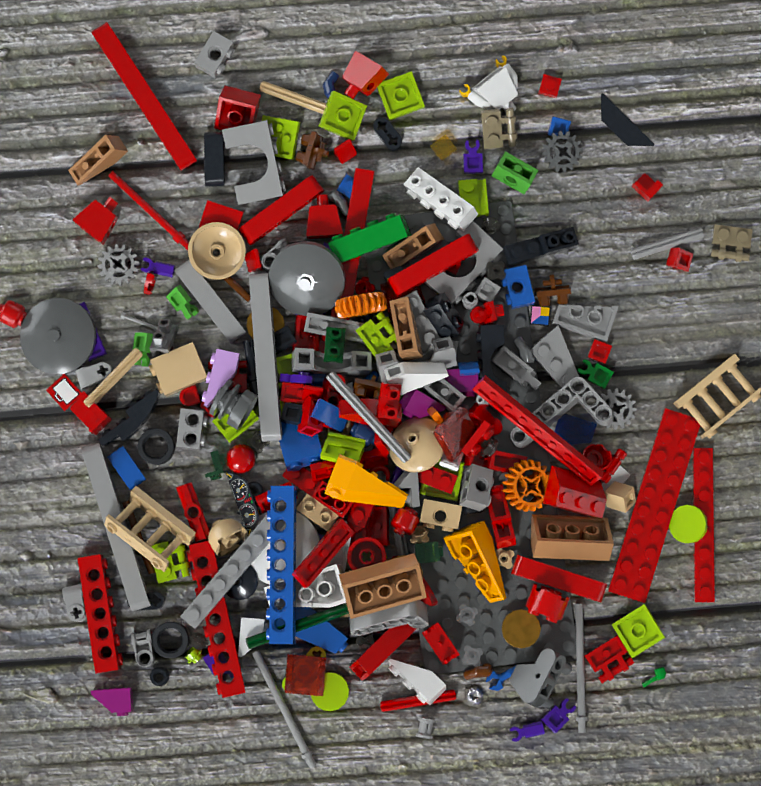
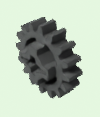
(567, 144)

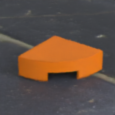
(435, 415)

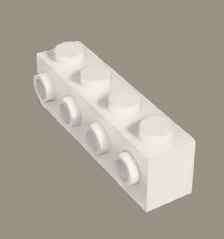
(440, 199)

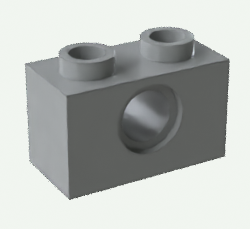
(219, 44)
(445, 394)
(470, 495)

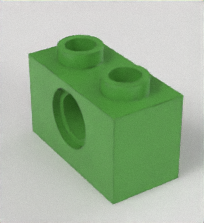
(514, 173)

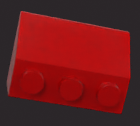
(571, 493)

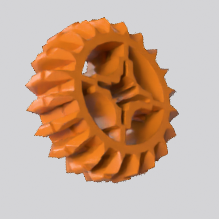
(360, 305)
(516, 494)

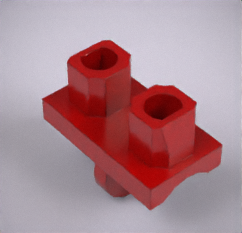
(486, 313)
(388, 400)

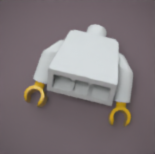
(495, 89)

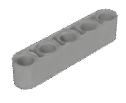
(210, 302)

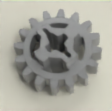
(123, 259)
(612, 400)

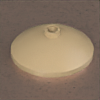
(219, 237)
(424, 450)

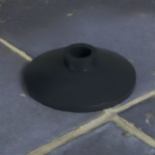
(246, 587)

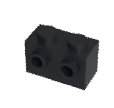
(443, 316)

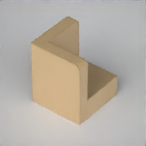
(620, 496)

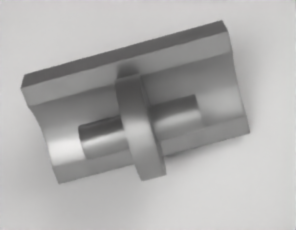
(164, 336)

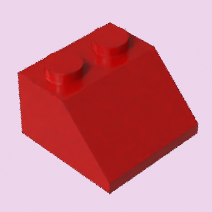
(236, 108)

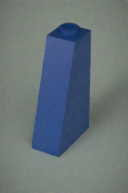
(321, 635)

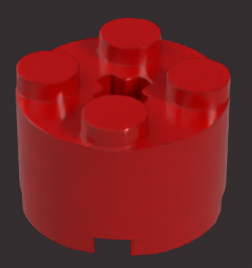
(365, 545)
(547, 602)

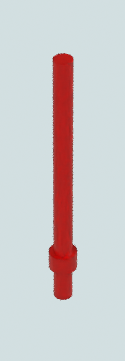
(177, 236)

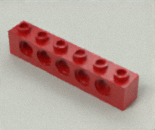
(86, 566)

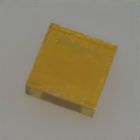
(443, 147)

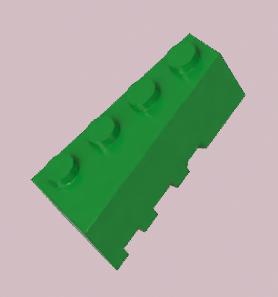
(370, 238)

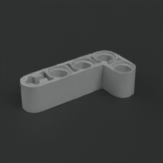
(411, 613)

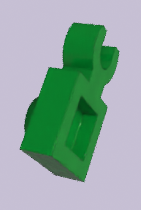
(598, 375)

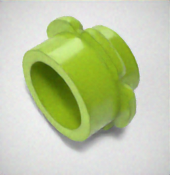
(193, 655)

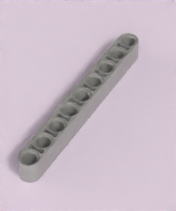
(265, 357)
(109, 504)

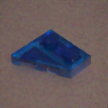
(575, 430)

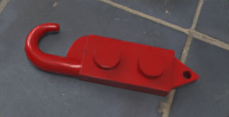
(361, 512)

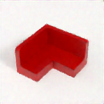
(93, 417)

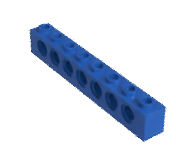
(288, 594)

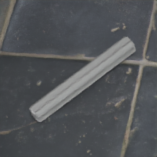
(667, 243)

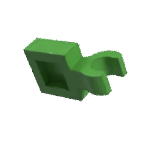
(180, 301)
(142, 342)

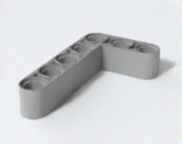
(560, 409)

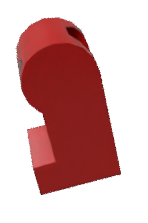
(479, 413)
(309, 425)

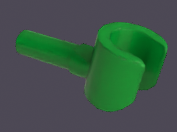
(660, 674)

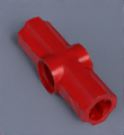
(189, 499)

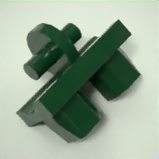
(334, 344)

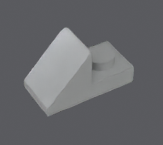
(409, 481)

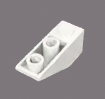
(415, 374)
(421, 680)

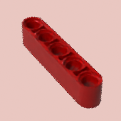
(281, 210)
(433, 265)
(559, 578)

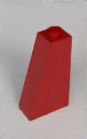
(381, 650)

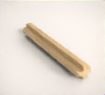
(292, 97)
(113, 377)

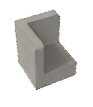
(487, 290)

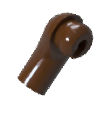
(477, 672)

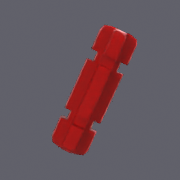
(616, 461)

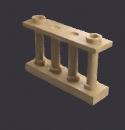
(715, 377)
(155, 512)

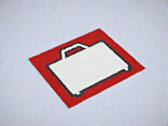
(64, 392)

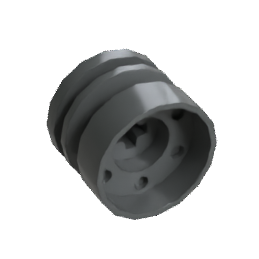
(233, 404)

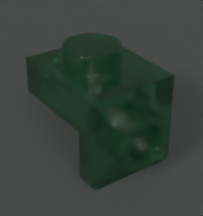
(218, 461)

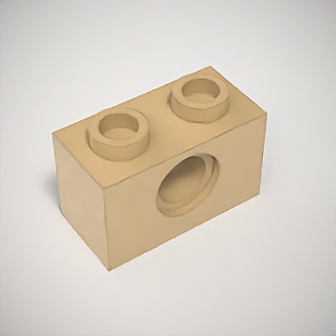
(431, 507)
(317, 512)

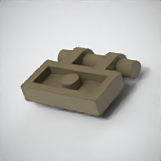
(492, 128)
(731, 237)

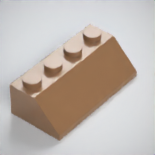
(571, 537)
(382, 586)

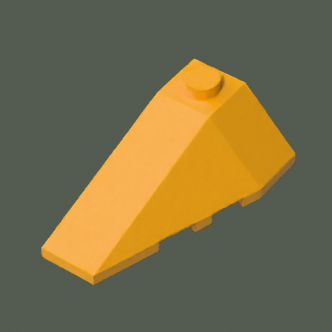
(355, 484)
(477, 553)

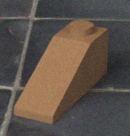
(98, 158)
(413, 246)
(405, 330)

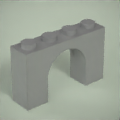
(257, 135)
(456, 286)

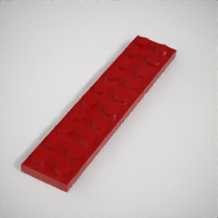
(654, 506)

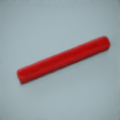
(413, 701)

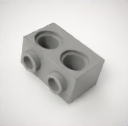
(186, 429)

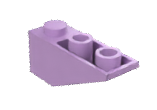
(224, 368)

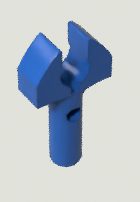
(503, 676)

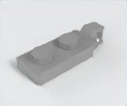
(516, 368)

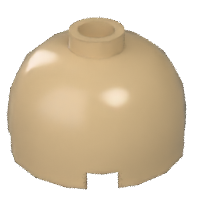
(225, 535)

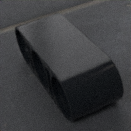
(214, 159)

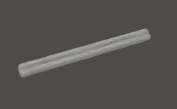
(368, 416)

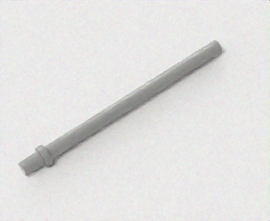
(580, 669)
(307, 755)

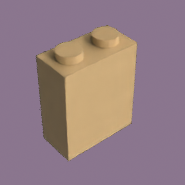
(178, 369)

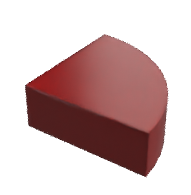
(149, 283)

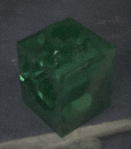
(428, 552)

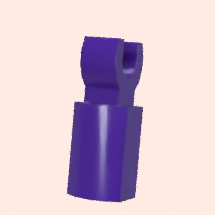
(159, 268)
(528, 730)

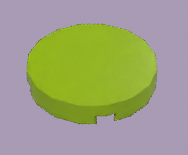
(688, 524)
(335, 693)

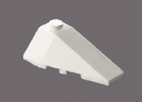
(323, 591)

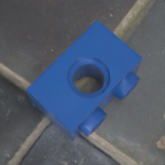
(521, 276)

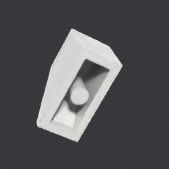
(249, 628)

